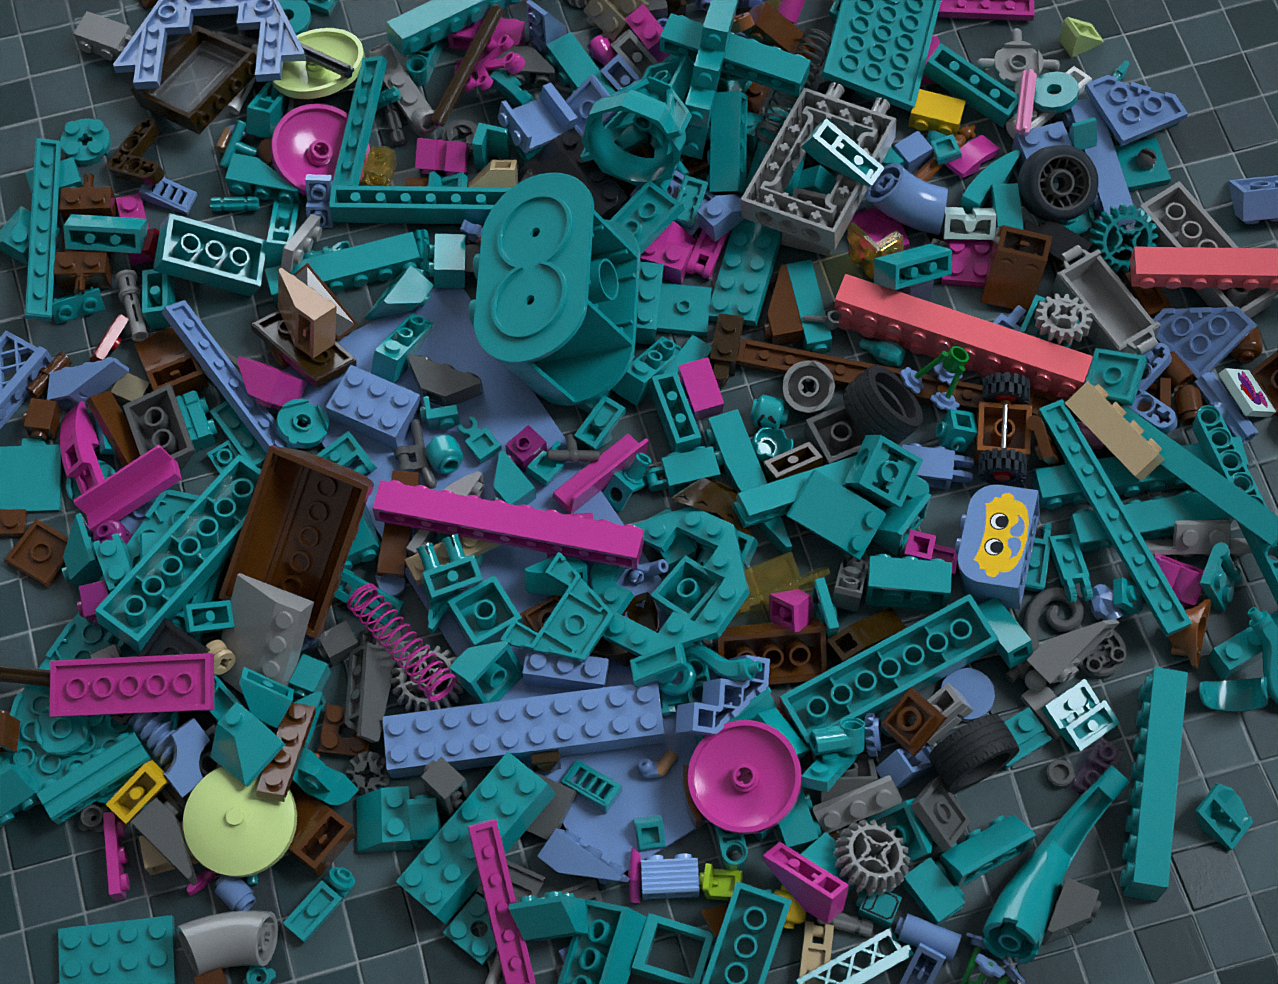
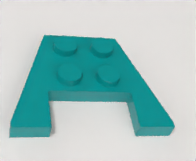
(574, 623)

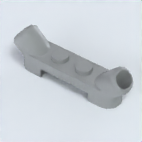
(412, 101)

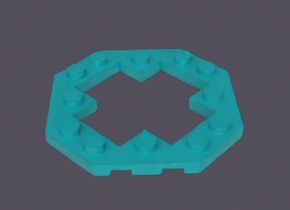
(715, 617)

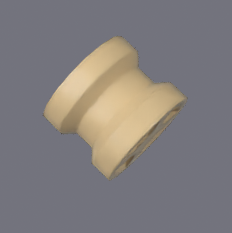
(223, 658)

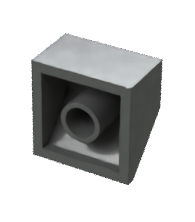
(857, 775)
(1073, 909)

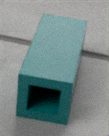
(1013, 643)

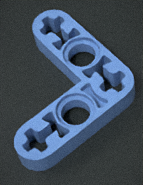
(1163, 410)

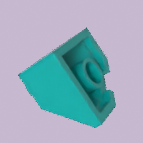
(908, 827)

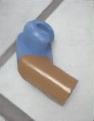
(225, 137)
(659, 768)

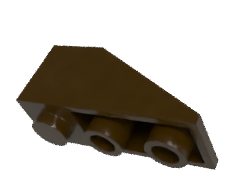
(863, 635)

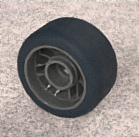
(1075, 178)

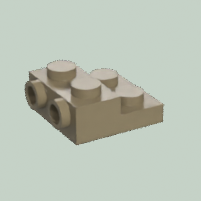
(611, 15)

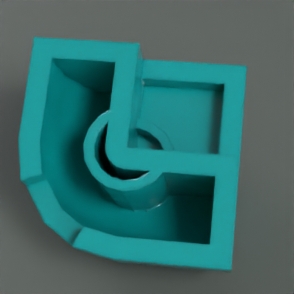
(322, 781)

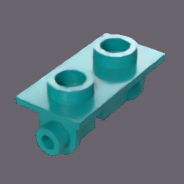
(76, 306)

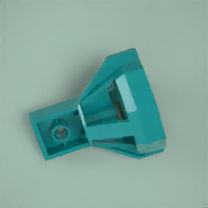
(653, 106)

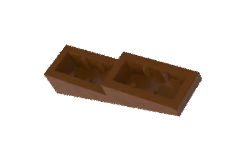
(396, 537)

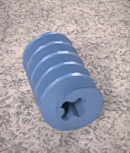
(156, 734)

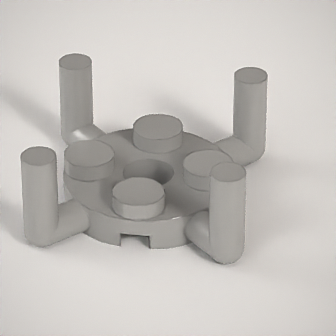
(1016, 51)

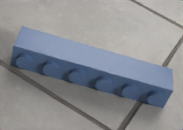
(1112, 184)

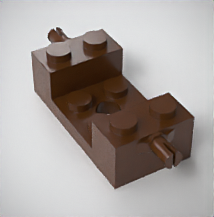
(85, 268)

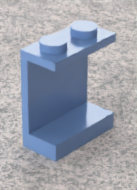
(538, 120)

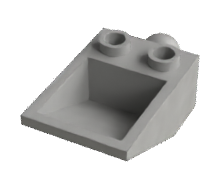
(1059, 656)

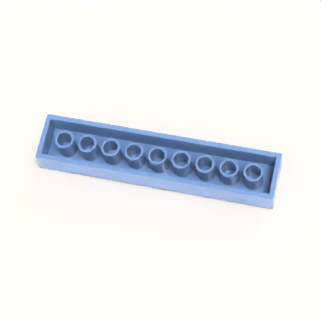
(562, 722)

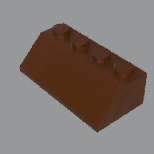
(791, 654)

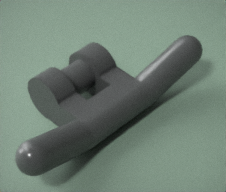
(417, 450)

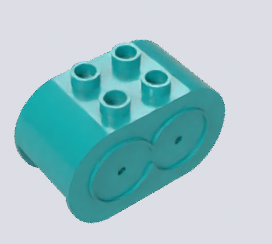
(556, 290)

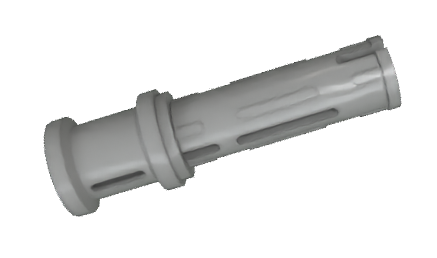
(130, 295)

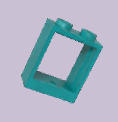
(646, 942)

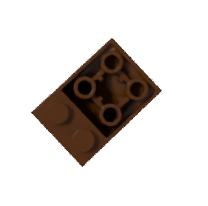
(1015, 267)
(170, 362)
(318, 833)

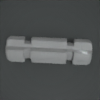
(851, 924)

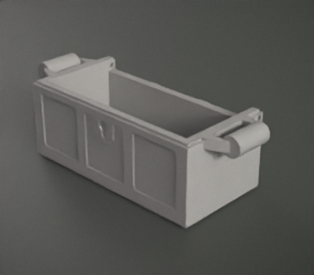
(1117, 316)

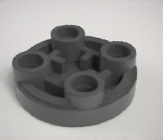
(1105, 658)

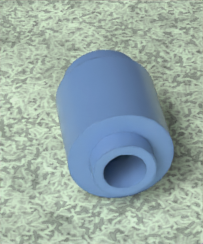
(235, 893)

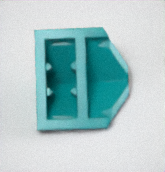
(1223, 816)

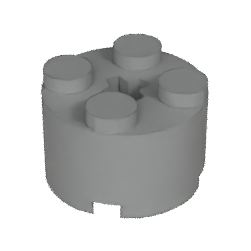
(809, 372)

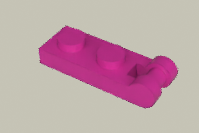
(707, 250)

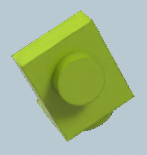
(719, 883)

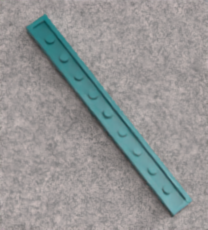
(1114, 518)

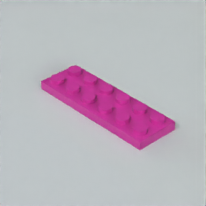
(132, 685)

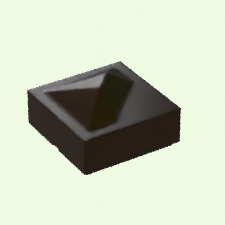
(546, 761)

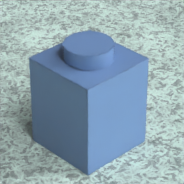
(914, 151)

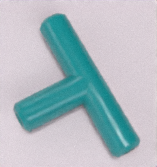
(235, 145)

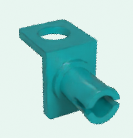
(628, 481)

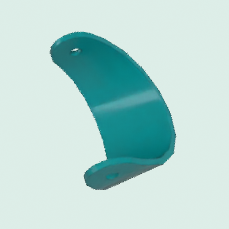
(1234, 694)

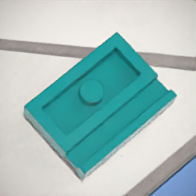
(1028, 734)

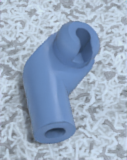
(648, 570)

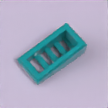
(603, 804)

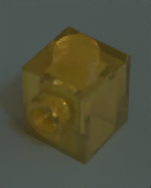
(380, 166)

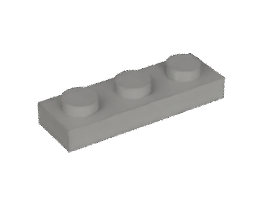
(301, 243)
(857, 804)

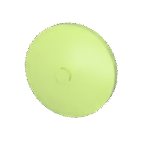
(312, 81)
(234, 828)

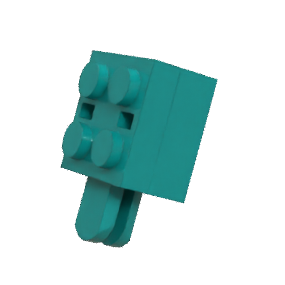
(886, 472)

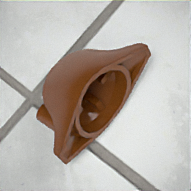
(1190, 640)

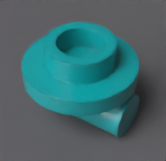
(340, 881)

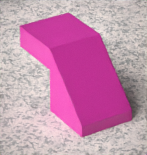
(924, 548)

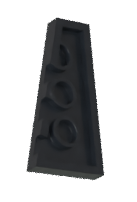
(167, 640)

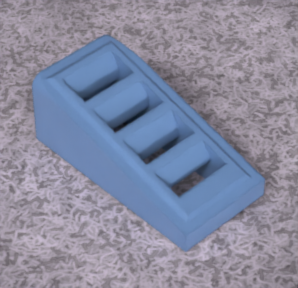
(152, 195)

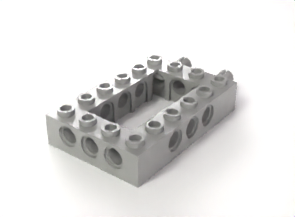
(765, 198)

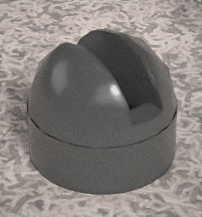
(1146, 159)

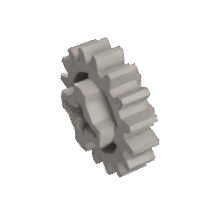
(1063, 319)

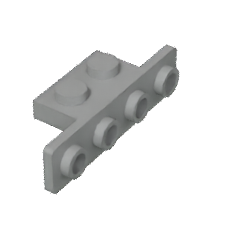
(1198, 538)

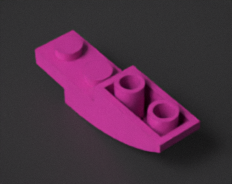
(78, 446)

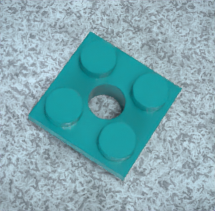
(461, 930)

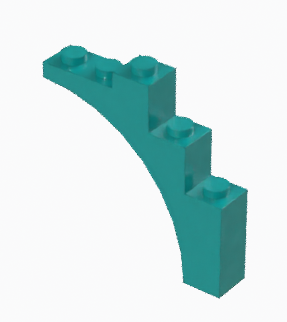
(707, 73)

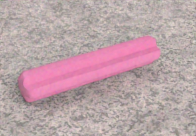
(1025, 103)

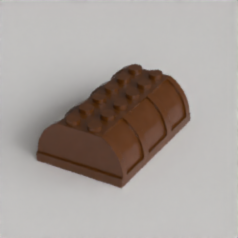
(300, 528)

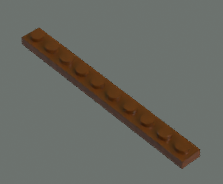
(780, 358)

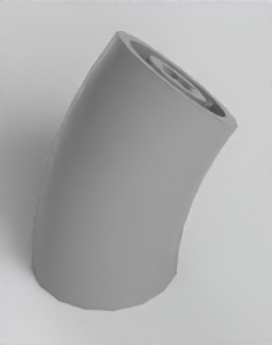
(229, 940)

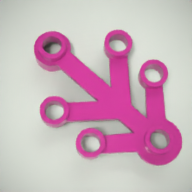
(511, 62)

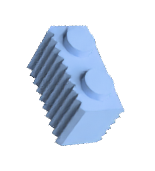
(670, 877)

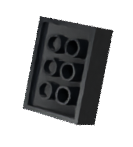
(563, 156)

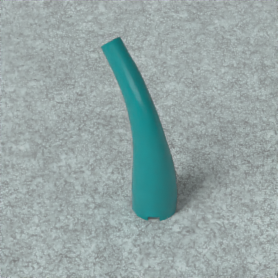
(1028, 900)

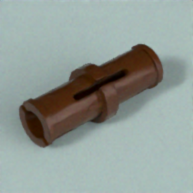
(41, 382)

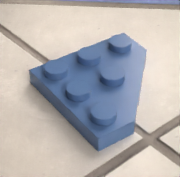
(1133, 108)
(1203, 334)

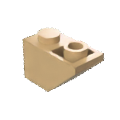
(497, 175)

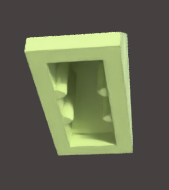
(1078, 36)

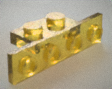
(776, 576)

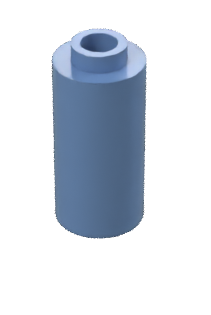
(917, 931)

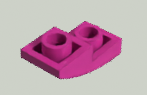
(973, 155)

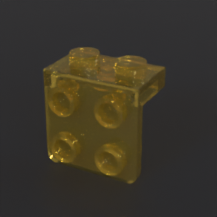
(864, 249)

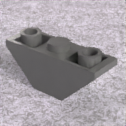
(536, 69)
(443, 382)
(850, 583)

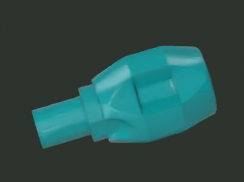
(884, 352)

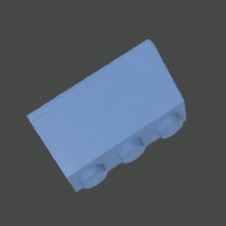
(1255, 198)

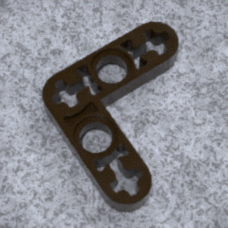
(127, 158)

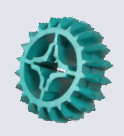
(1109, 223)

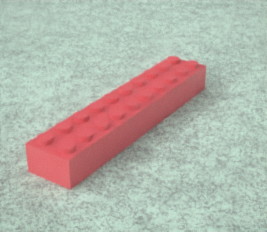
(934, 328)

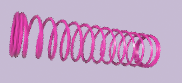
(373, 596)

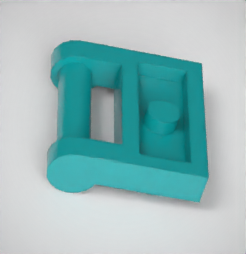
(346, 451)
(1217, 583)

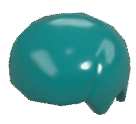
(770, 443)

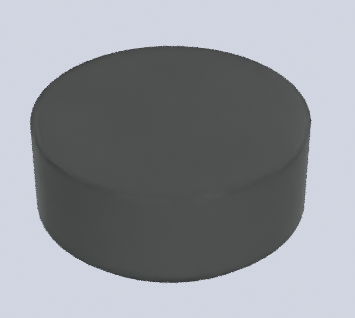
(1060, 773)

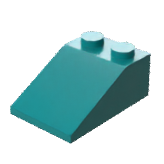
(836, 515)

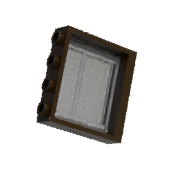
(199, 79)

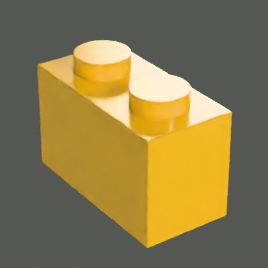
(937, 113)
(138, 792)

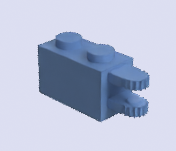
(939, 464)

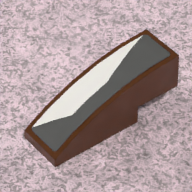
(344, 320)

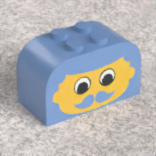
(997, 543)

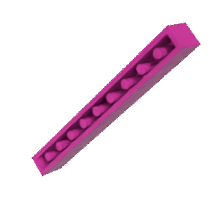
(509, 524)

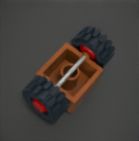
(1002, 432)

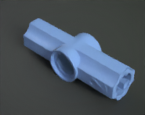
(1216, 395)

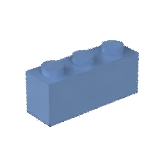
(564, 673)

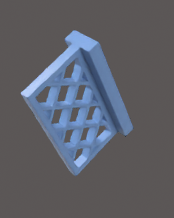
(13, 391)

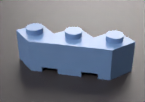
(720, 702)

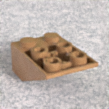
(306, 315)

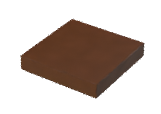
(39, 553)

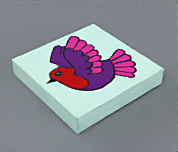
(1247, 392)

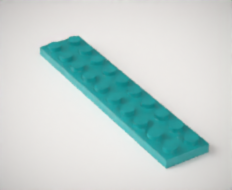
(750, 251)

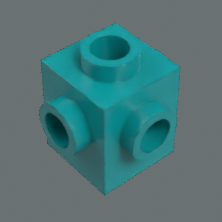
(956, 430)

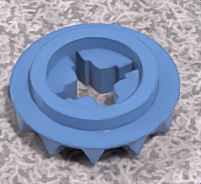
(872, 735)

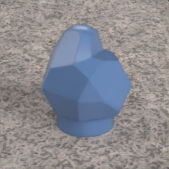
(1103, 605)

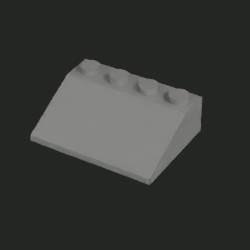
(266, 630)

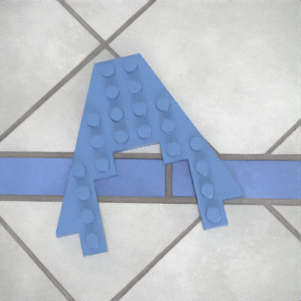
(147, 47)

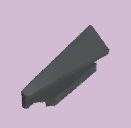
(369, 683)

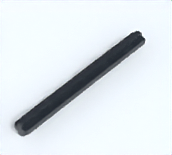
(320, 59)

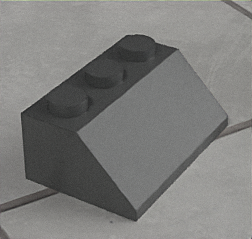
(159, 421)

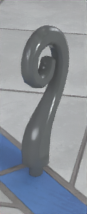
(1030, 623)

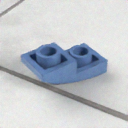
(318, 198)

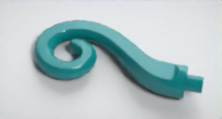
(1267, 632)
(735, 670)

